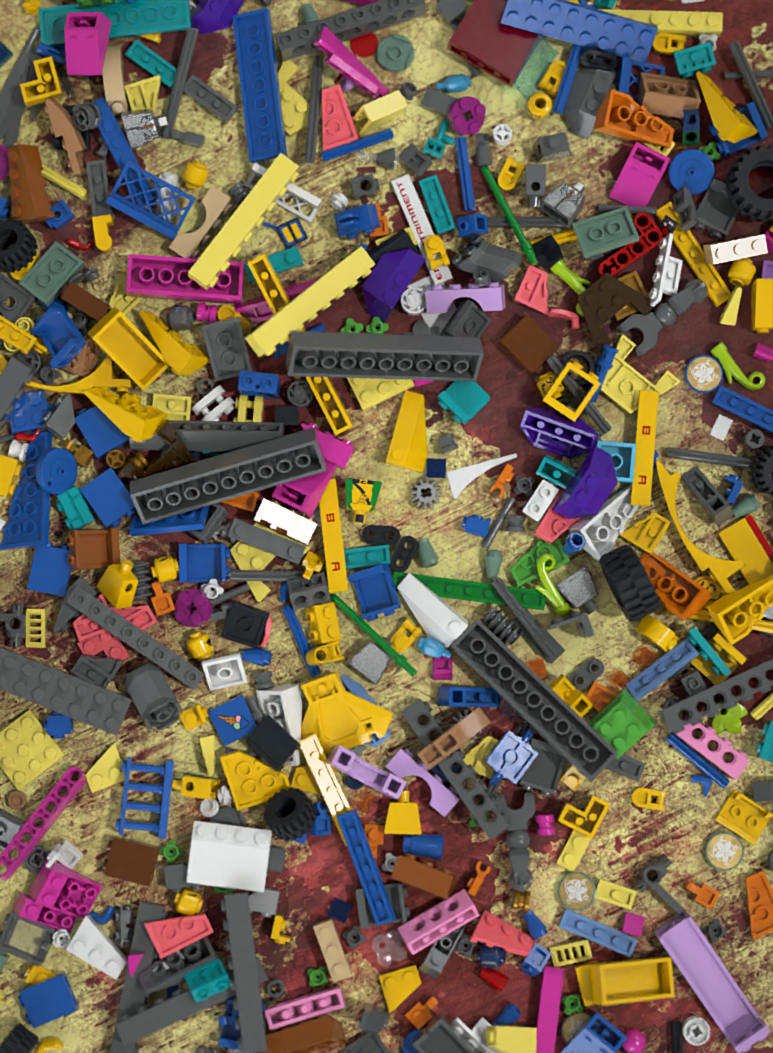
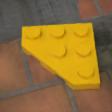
(251, 779)

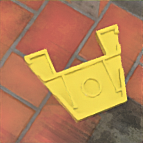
(294, 106)
(624, 382)
(255, 559)

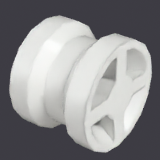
(502, 130)
(18, 450)

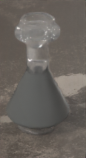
(388, 158)

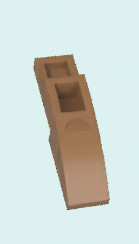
(62, 125)
(453, 738)

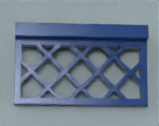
(624, 75)
(147, 216)

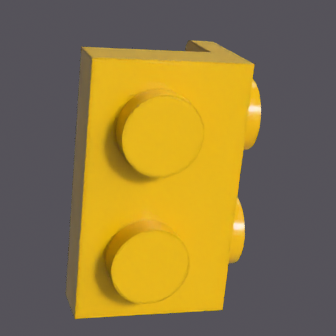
(323, 623)

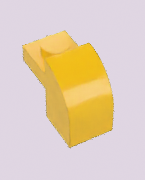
(658, 633)
(571, 695)

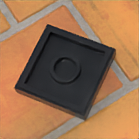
(245, 624)

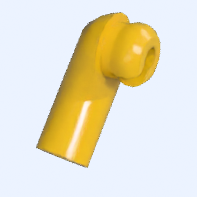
(49, 1044)

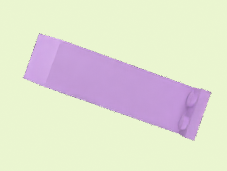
(712, 982)

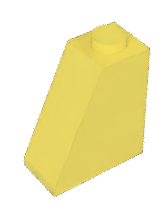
(379, 112)
(511, 1039)

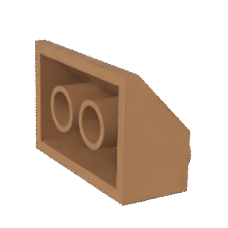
(667, 94)

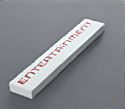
(419, 224)

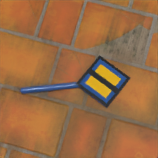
(290, 232)

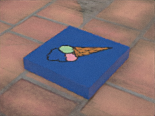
(233, 720)

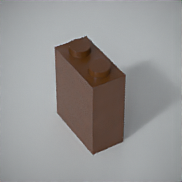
(84, 302)
(529, 345)
(131, 861)

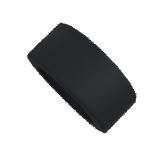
(584, 356)

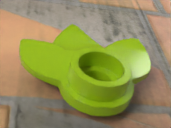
(729, 720)

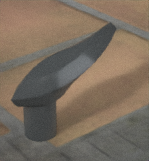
(568, 399)

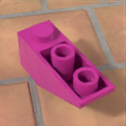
(334, 450)
(28, 909)

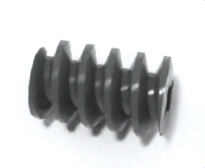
(139, 571)
(501, 626)

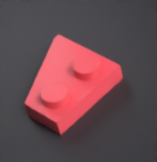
(138, 615)

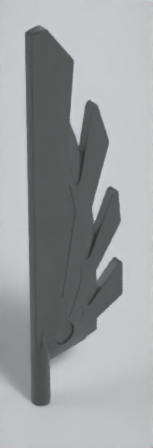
(11, 97)

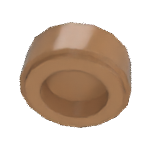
(17, 800)

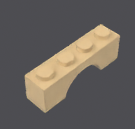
(216, 205)

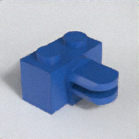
(357, 221)

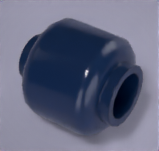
(491, 957)

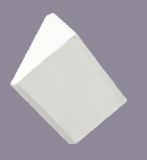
(225, 671)

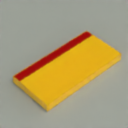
(747, 543)

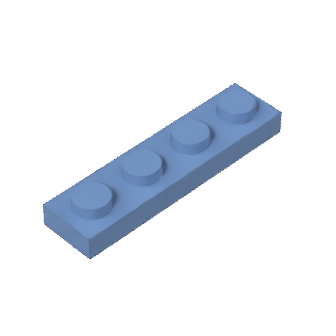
(662, 669)
(598, 932)

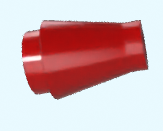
(494, 978)

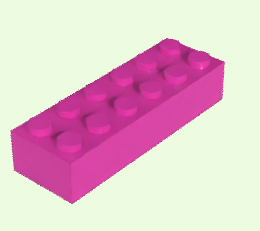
(168, 279)

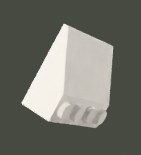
(229, 856)

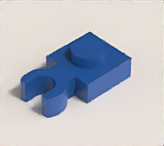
(323, 821)

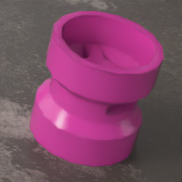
(207, 313)
(545, 824)

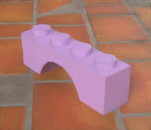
(489, 297)
(404, 765)
(365, 773)

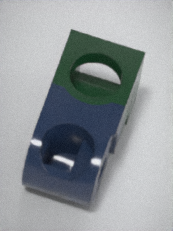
(690, 127)

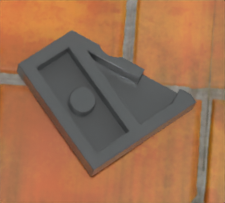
(96, 669)

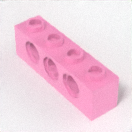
(732, 768)
(438, 921)
(305, 1007)

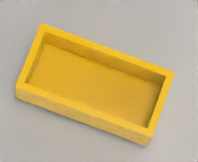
(128, 348)
(632, 980)

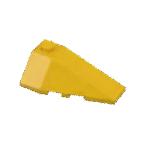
(409, 438)

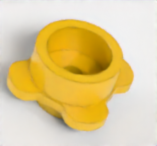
(31, 6)

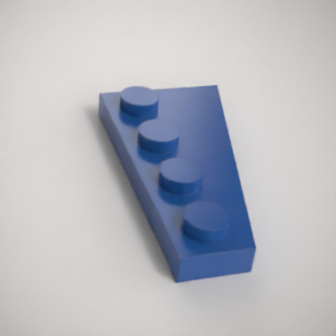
(185, 521)

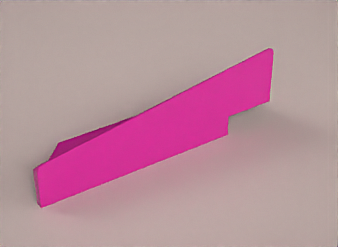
(348, 64)
(258, 308)

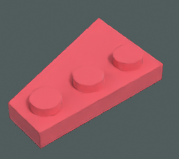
(336, 119)
(553, 523)
(177, 932)
(500, 933)

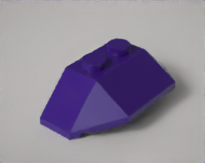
(214, 14)
(389, 281)
(558, 433)
(589, 486)

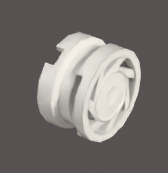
(413, 301)
(695, 1030)

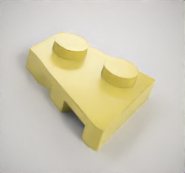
(119, 298)

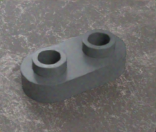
(587, 674)

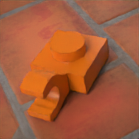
(383, 230)
(506, 475)
(162, 601)
(375, 836)
(475, 883)
(704, 894)
(420, 1014)

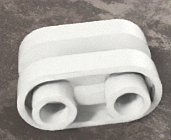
(225, 405)

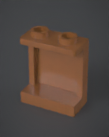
(93, 548)

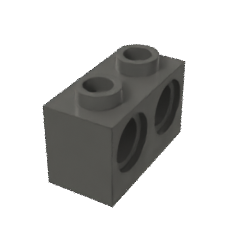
(308, 592)

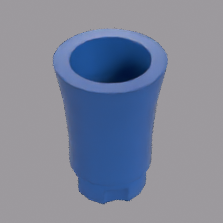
(424, 845)

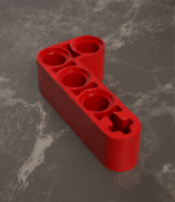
(627, 251)

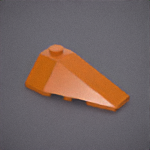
(627, 119)
(675, 589)

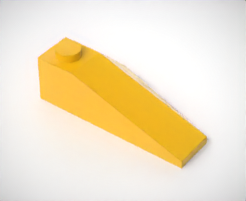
(728, 121)
(177, 353)
(130, 418)
(741, 609)

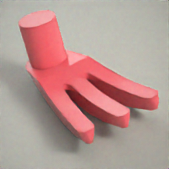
(567, 315)
(266, 633)

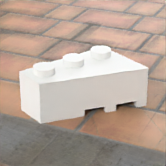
(97, 949)

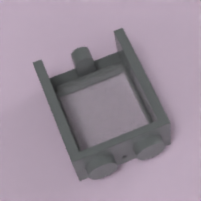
(26, 938)

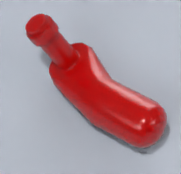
(76, 244)
(26, 437)

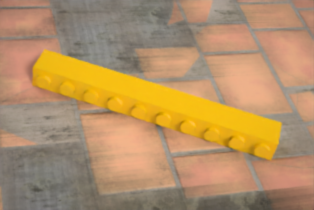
(321, 386)

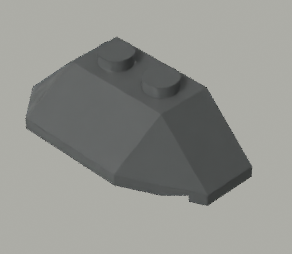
(585, 98)

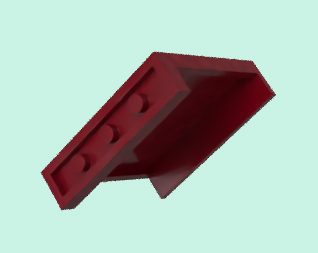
(490, 44)

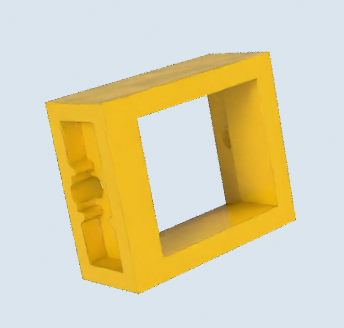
(591, 377)

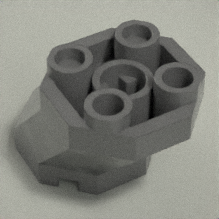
(485, 256)
(153, 696)

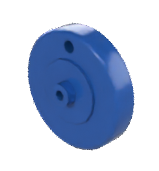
(691, 169)
(56, 470)

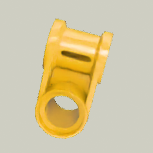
(327, 654)

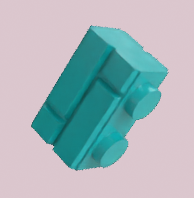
(556, 471)
(75, 508)

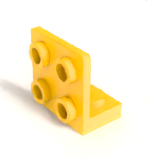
(726, 652)

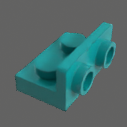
(694, 59)
(207, 980)

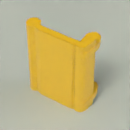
(743, 817)

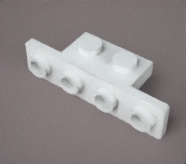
(667, 273)
(476, 1035)

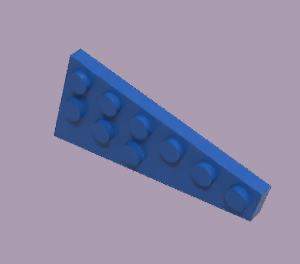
(30, 504)

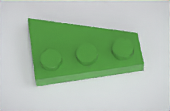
(526, 568)

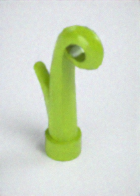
(571, 279)
(732, 369)
(550, 591)

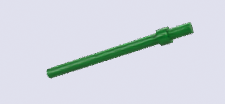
(525, 246)
(400, 660)

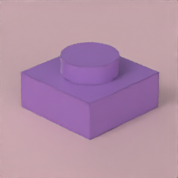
(767, 270)

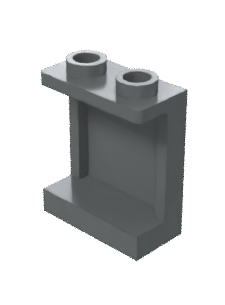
(716, 211)
(544, 770)
(396, 895)

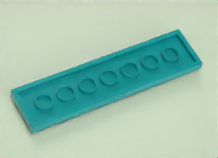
(127, 20)

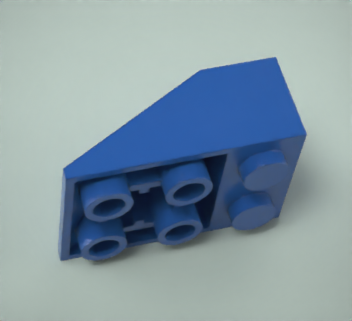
(595, 1036)

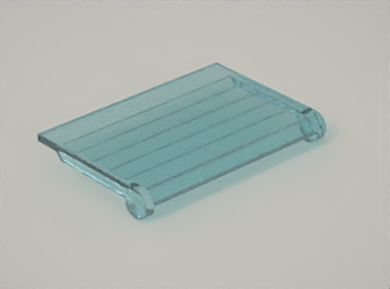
(535, 67)

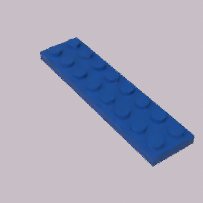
(582, 26)
(259, 85)

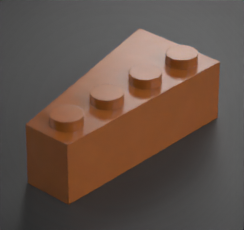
(27, 185)
(306, 1036)

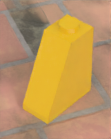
(762, 305)

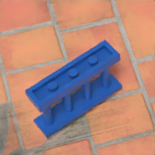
(162, 789)

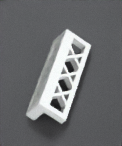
(307, 198)

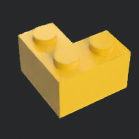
(45, 87)
(587, 820)

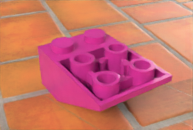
(86, 42)
(639, 176)
(305, 492)
(64, 890)

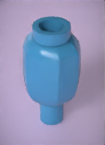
(455, 83)
(433, 648)

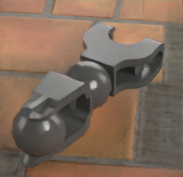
(664, 314)
(518, 840)

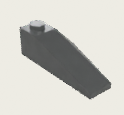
(171, 969)

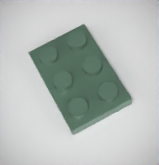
(605, 232)
(51, 273)

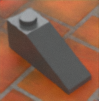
(708, 496)
(373, 1018)

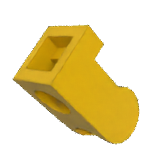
(102, 233)

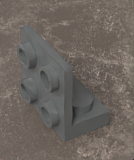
(584, 626)

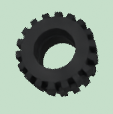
(23, 249)
(761, 470)
(295, 824)
(19, 1041)

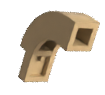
(114, 80)

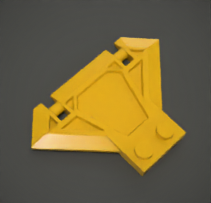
(340, 716)

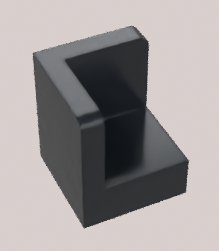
(547, 251)
(288, 415)

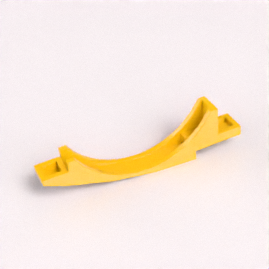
(102, 378)
(720, 568)

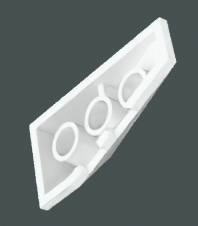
(603, 529)
(432, 613)
(285, 707)

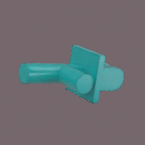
(436, 147)

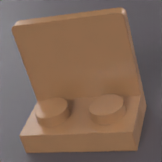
(86, 360)

